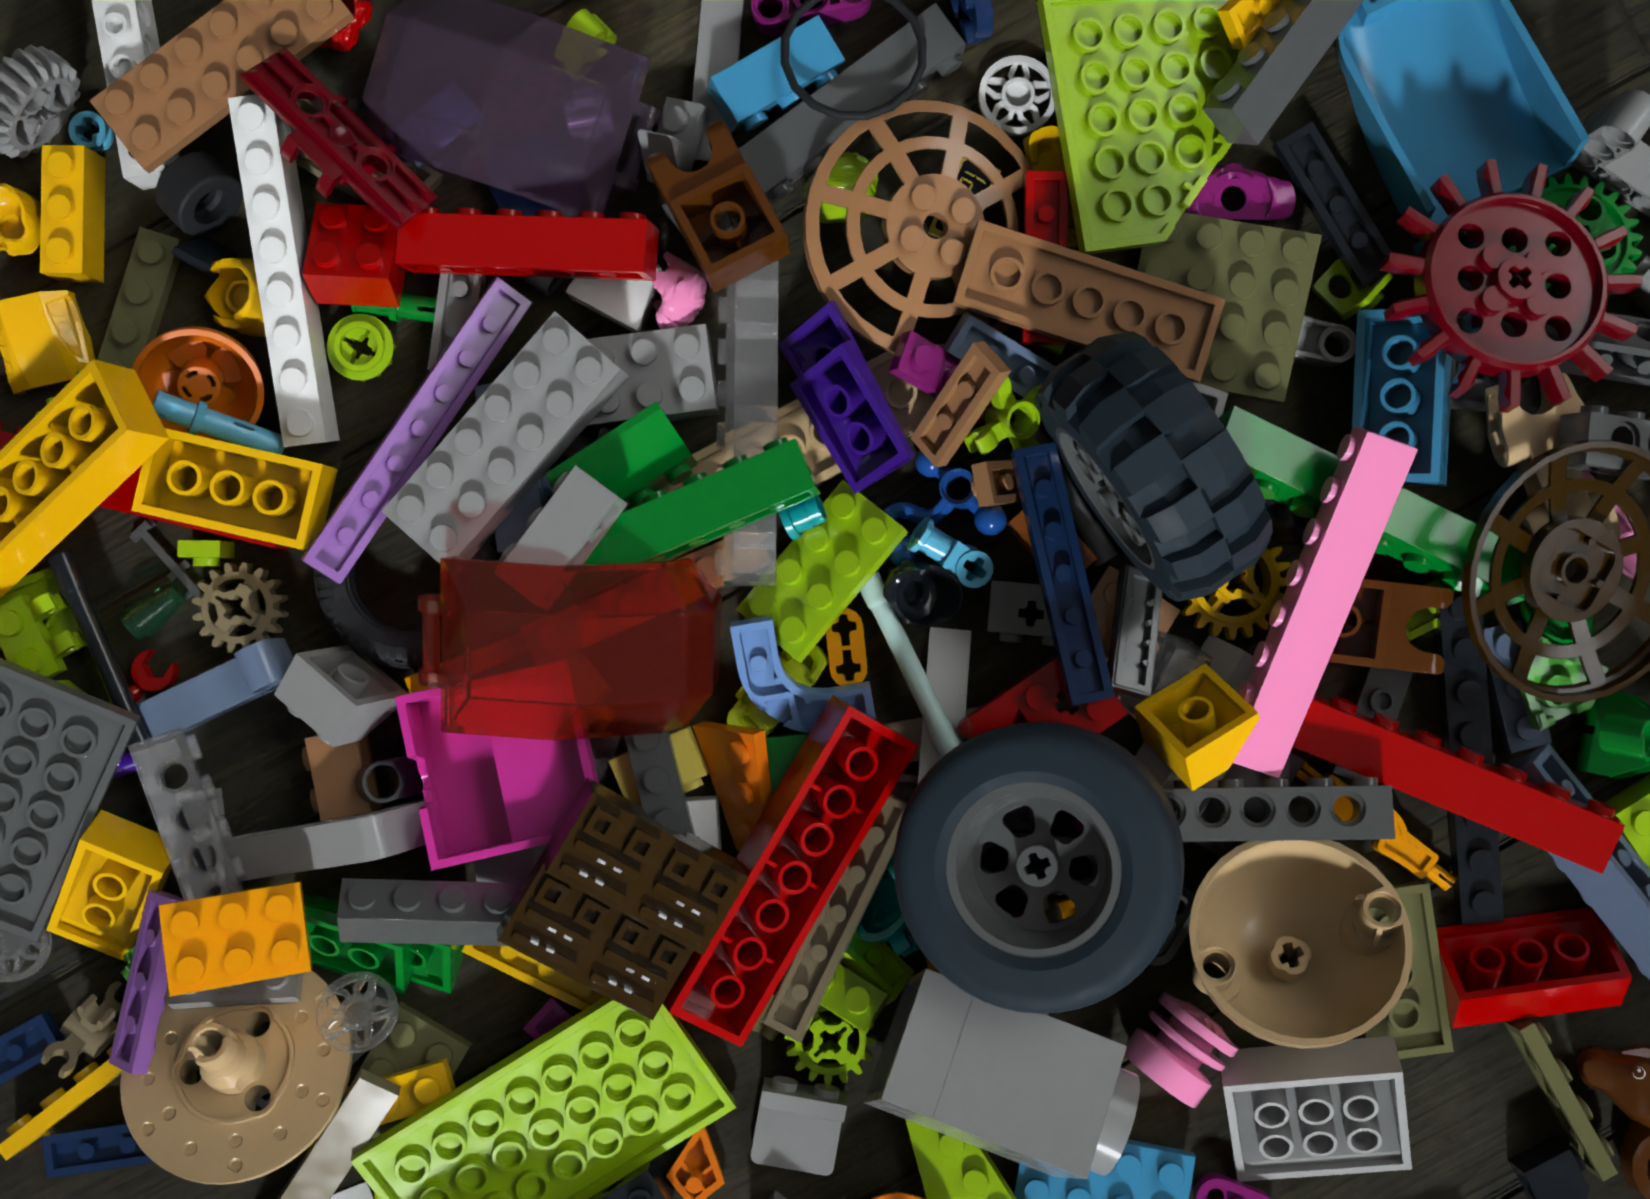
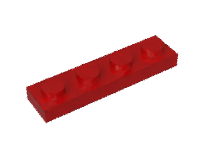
(1047, 219)

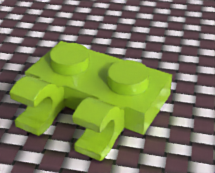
(27, 638)

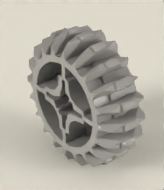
(34, 99)

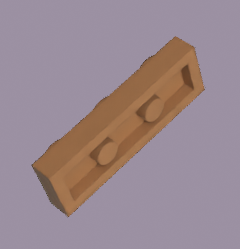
(960, 403)

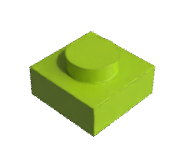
(206, 552)

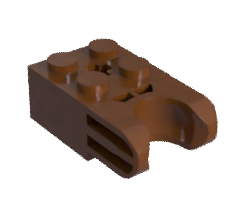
(720, 197)
(1379, 624)

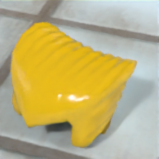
(236, 296)

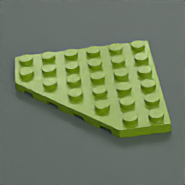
(1131, 111)

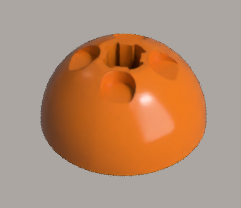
(174, 355)

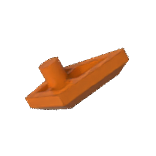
(697, 1169)

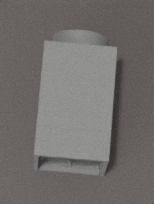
(1005, 1080)

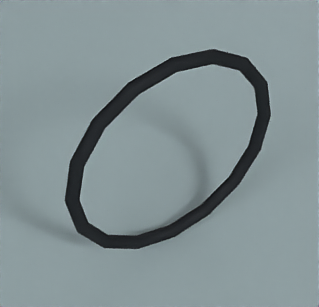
(853, 115)

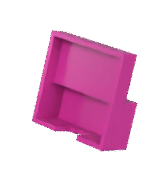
(488, 790)

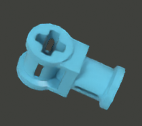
(951, 554)

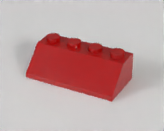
(1530, 967)

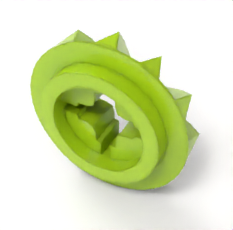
(357, 328)

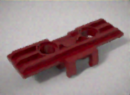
(337, 140)

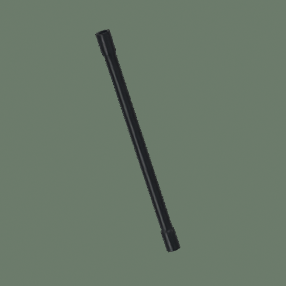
(74, 588)

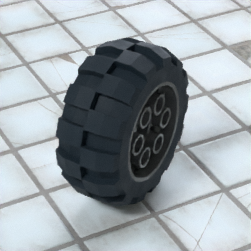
(1155, 465)

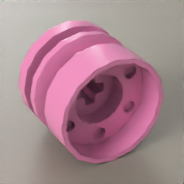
(1180, 1049)

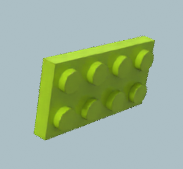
(824, 570)

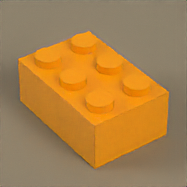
(235, 938)

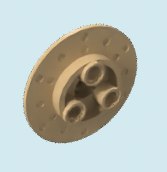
(211, 1126)

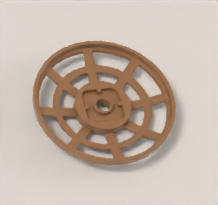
(905, 215)

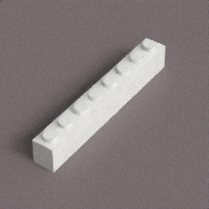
(279, 254)

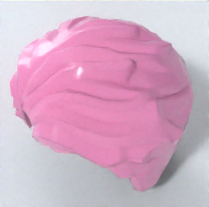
(681, 293)

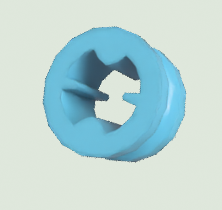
(82, 123)

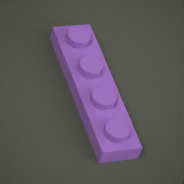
(144, 992)

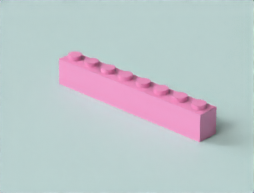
(1321, 592)

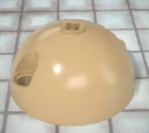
(1300, 904)

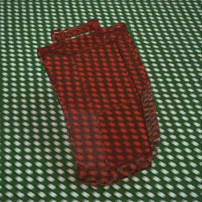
(570, 647)

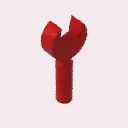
(146, 680)

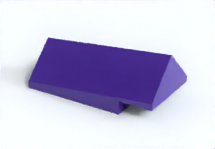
(844, 399)

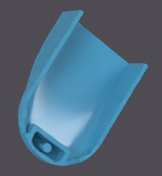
(1447, 91)

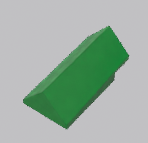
(396, 963)

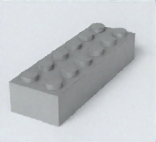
(505, 442)

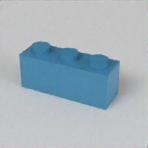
(759, 84)

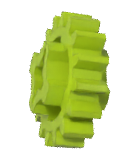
(841, 1051)

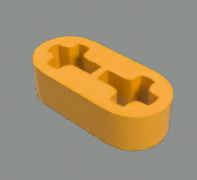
(857, 648)

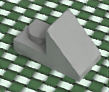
(676, 135)

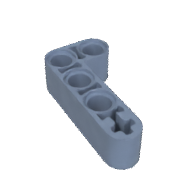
(247, 677)

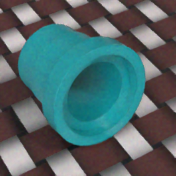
(803, 517)

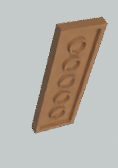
(189, 79)
(1083, 297)

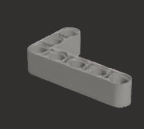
(1616, 149)
(330, 842)

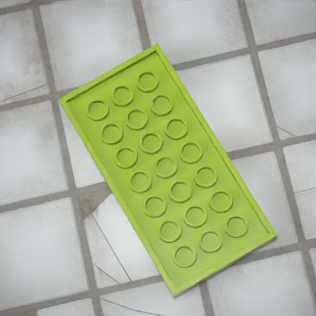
(555, 1114)

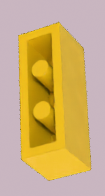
(72, 214)

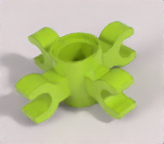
(998, 421)

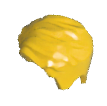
(18, 221)

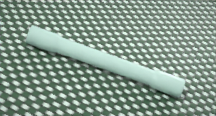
(939, 726)

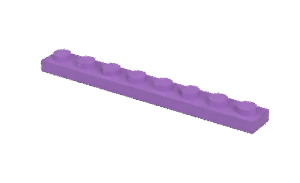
(416, 430)

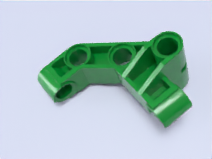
(1619, 737)

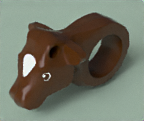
(1626, 1080)

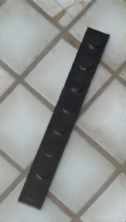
(1468, 725)

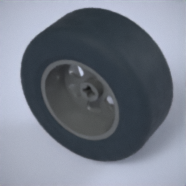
(1027, 959)

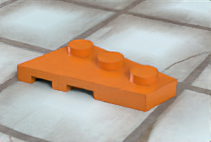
(738, 772)

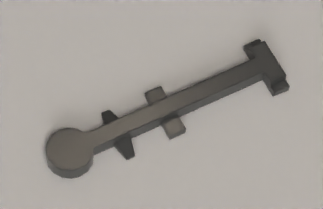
(177, 570)

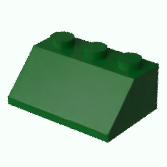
(635, 457)

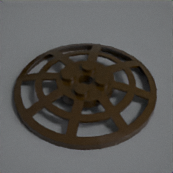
(1544, 579)

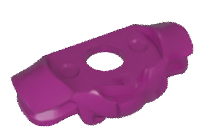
(1265, 196)

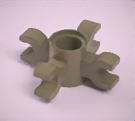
(87, 1030)

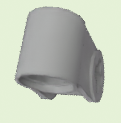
(1312, 339)

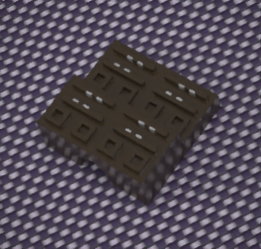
(621, 900)

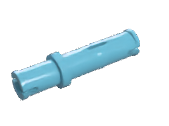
(215, 424)

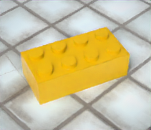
(236, 490)

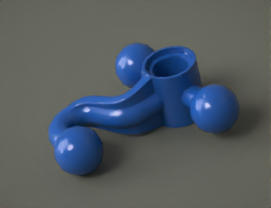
(987, 520)

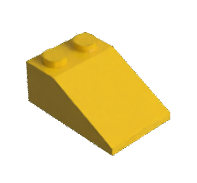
(109, 885)

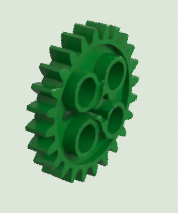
(1600, 215)

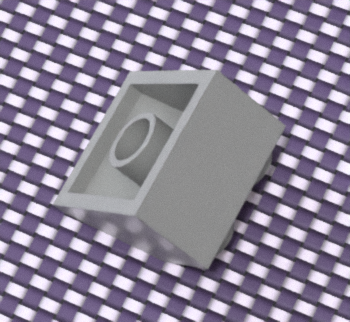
(338, 693)

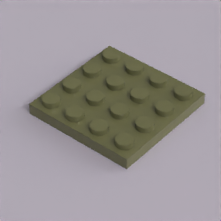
(1266, 289)

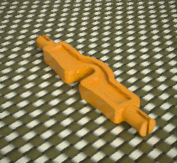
(1404, 849)

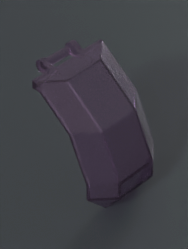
(509, 101)

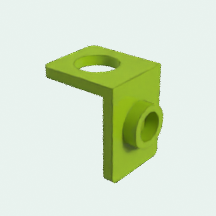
(1357, 299)

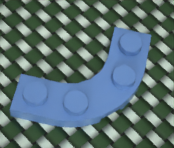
(775, 689)

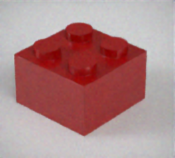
(352, 257)

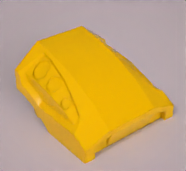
(43, 339)

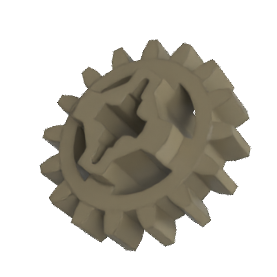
(251, 593)

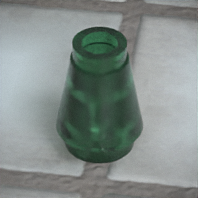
(152, 611)

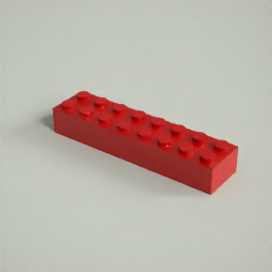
(792, 867)

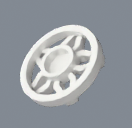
(1016, 95)

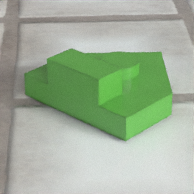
(1553, 672)

